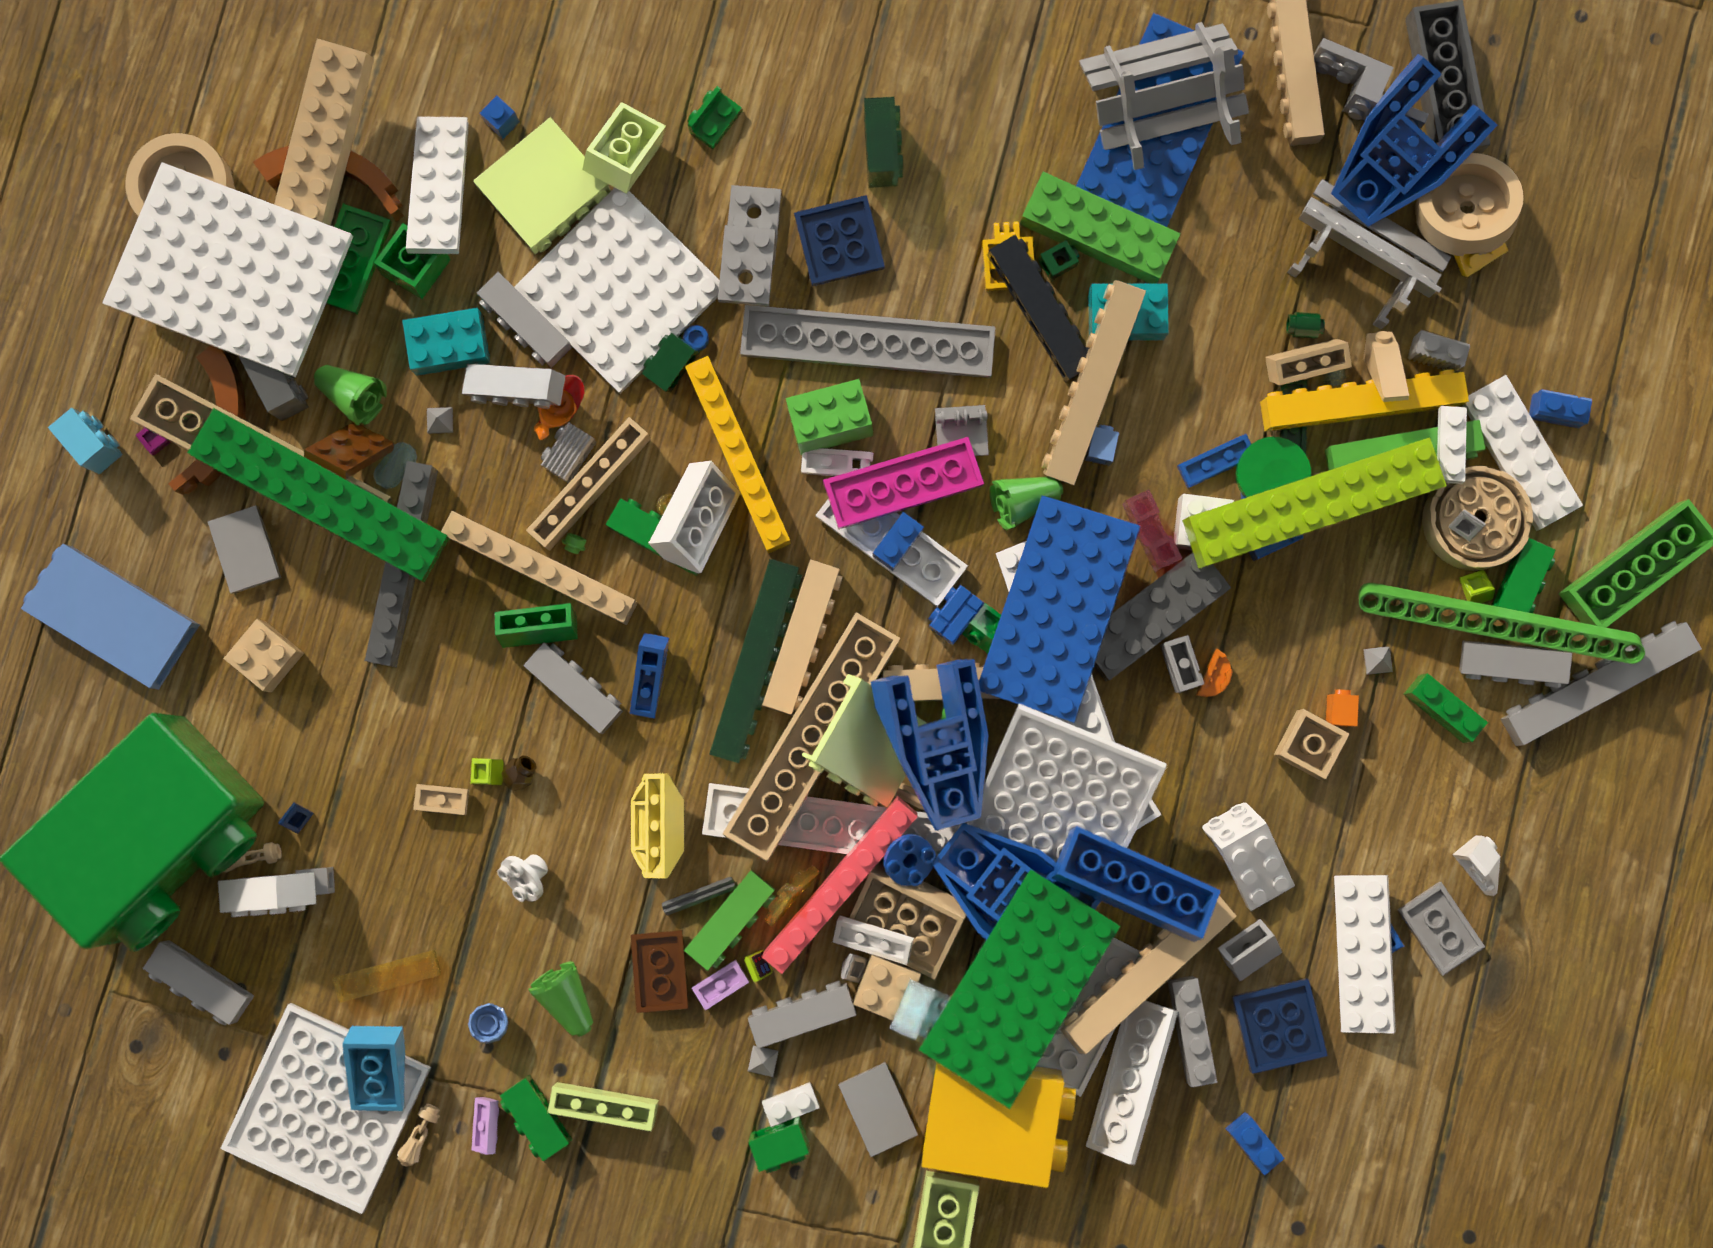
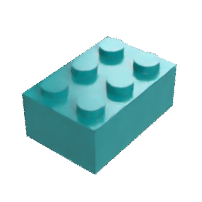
(1152, 316)
(446, 341)

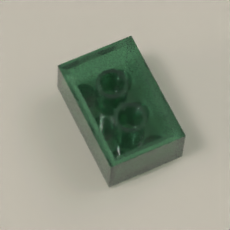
(883, 142)

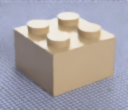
(263, 655)
(1311, 744)
(883, 986)

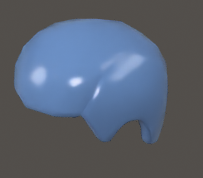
(488, 1023)

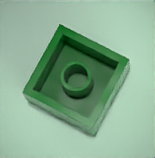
(410, 270)
(779, 1145)

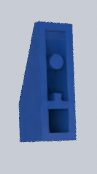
(649, 675)

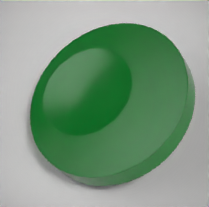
(1270, 464)

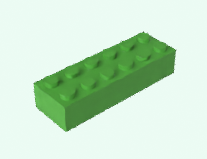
(1099, 228)
(1639, 565)

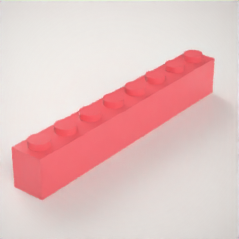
(839, 885)

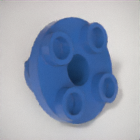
(909, 860)

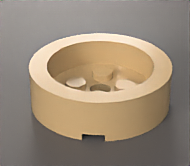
(179, 151)
(1496, 204)
(1506, 523)

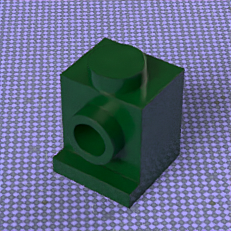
(1063, 251)

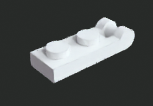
(833, 461)

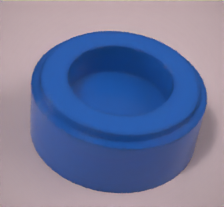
(697, 337)

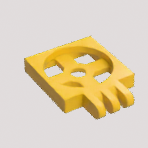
(990, 283)

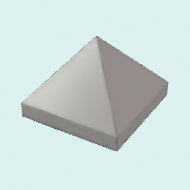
(439, 420)
(1466, 525)
(1378, 660)
(853, 968)
(763, 1061)

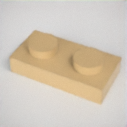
(441, 799)

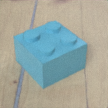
(85, 440)

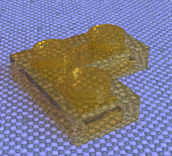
(789, 893)

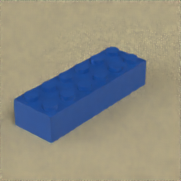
(1135, 884)

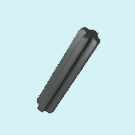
(698, 896)

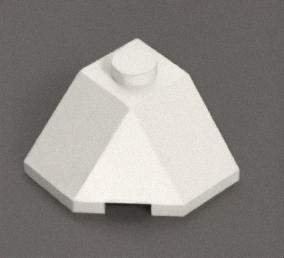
(1481, 863)

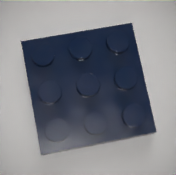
(839, 240)
(1279, 1026)

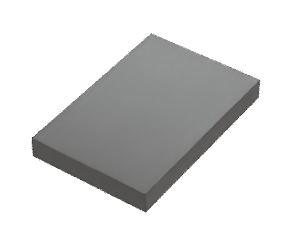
(244, 549)
(1441, 928)
(878, 1109)

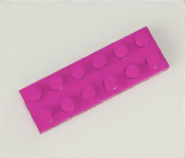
(903, 483)

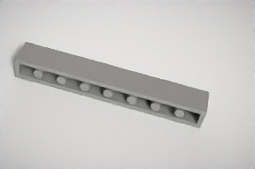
(1598, 684)

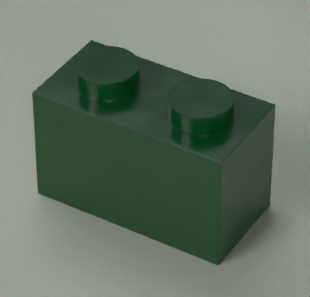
(669, 362)

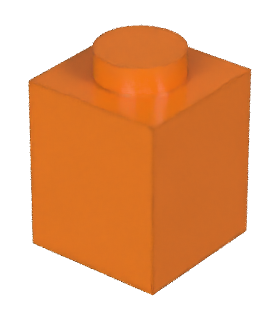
(1342, 709)

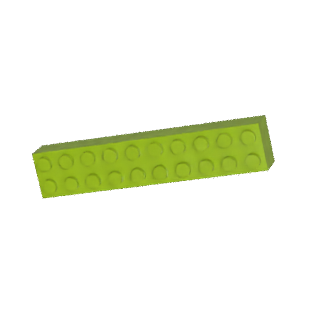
(1314, 502)

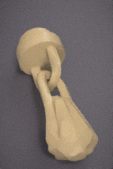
(271, 854)
(410, 1151)

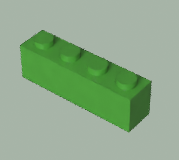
(729, 920)

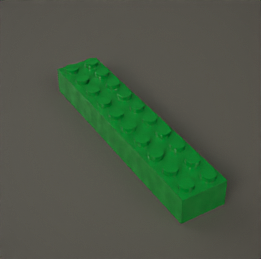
(318, 495)

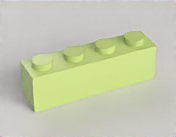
(603, 1106)

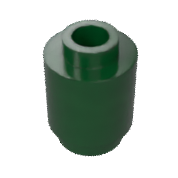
(1305, 325)

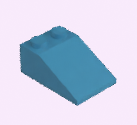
(375, 1067)

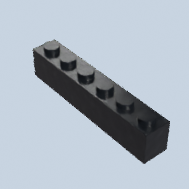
(1038, 305)

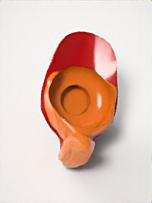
(560, 415)

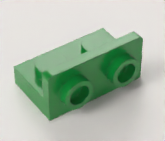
(713, 117)
(983, 628)

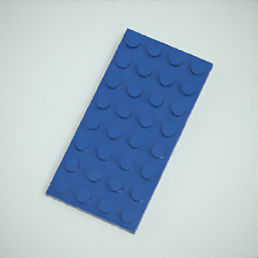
(1166, 158)
(1058, 608)

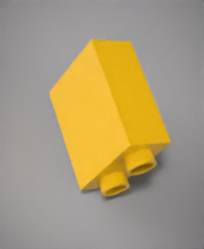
(985, 1139)

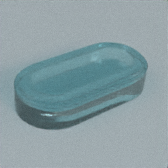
(392, 467)

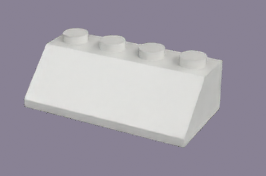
(695, 516)

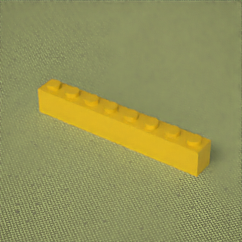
(1360, 401)
(738, 454)

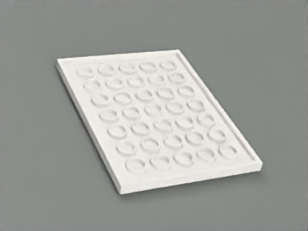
(228, 269)

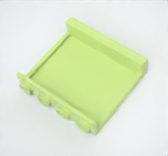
(542, 186)
(859, 749)

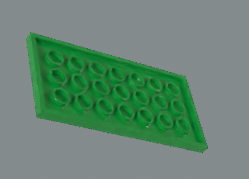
(1019, 988)

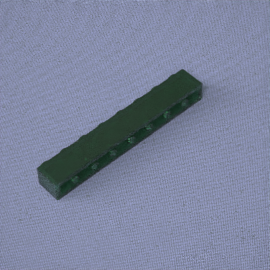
(755, 660)

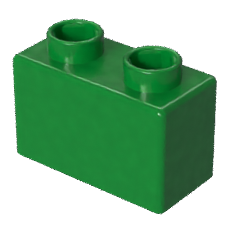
(136, 835)

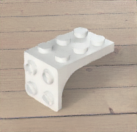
(1250, 854)

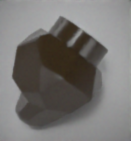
(519, 773)

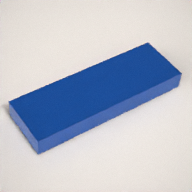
(1213, 461)

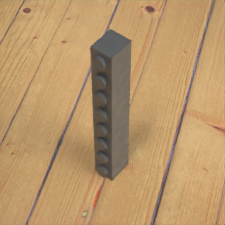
(397, 585)

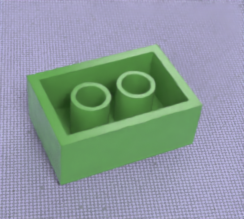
(829, 416)

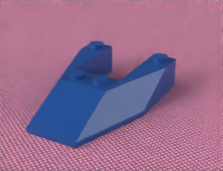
(1395, 158)
(945, 756)
(987, 871)

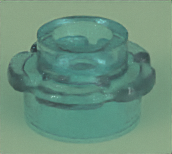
(1335, 378)

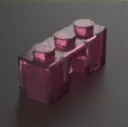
(1156, 543)

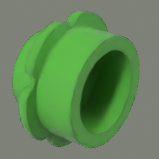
(574, 543)

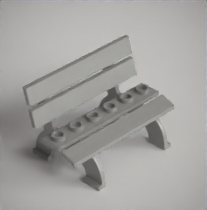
(1159, 57)
(1374, 249)

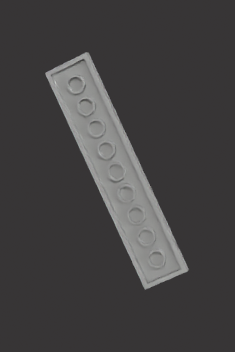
(867, 341)

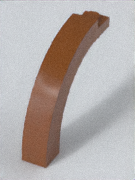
(357, 168)
(228, 396)

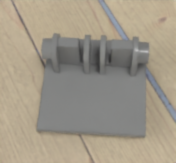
(963, 422)

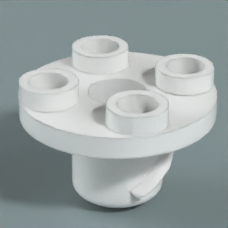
(524, 876)

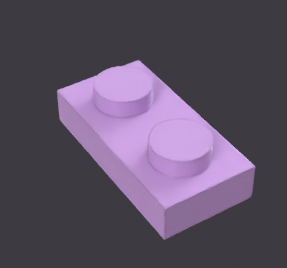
(720, 984)
(485, 1125)

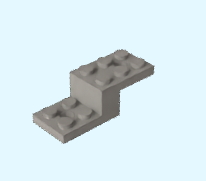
(1365, 73)
(749, 245)

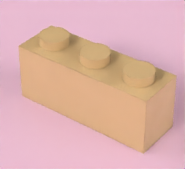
(1308, 361)

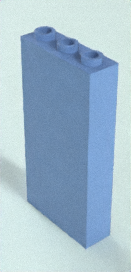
(109, 616)

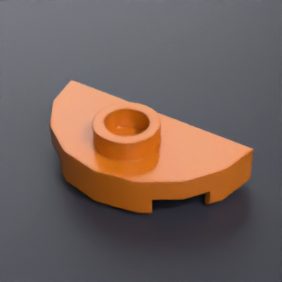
(1216, 676)

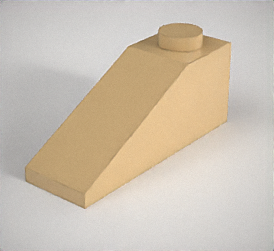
(1386, 366)

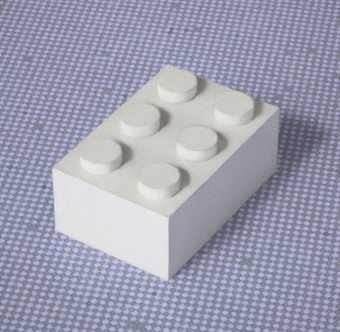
(266, 893)

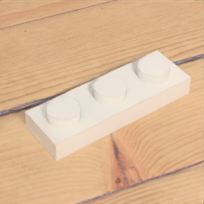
(1452, 443)
(873, 940)

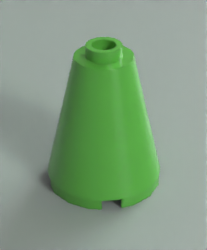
(351, 392)
(1020, 497)
(564, 998)

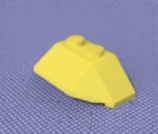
(657, 825)

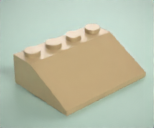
(913, 911)

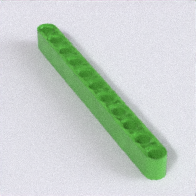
(1509, 630)

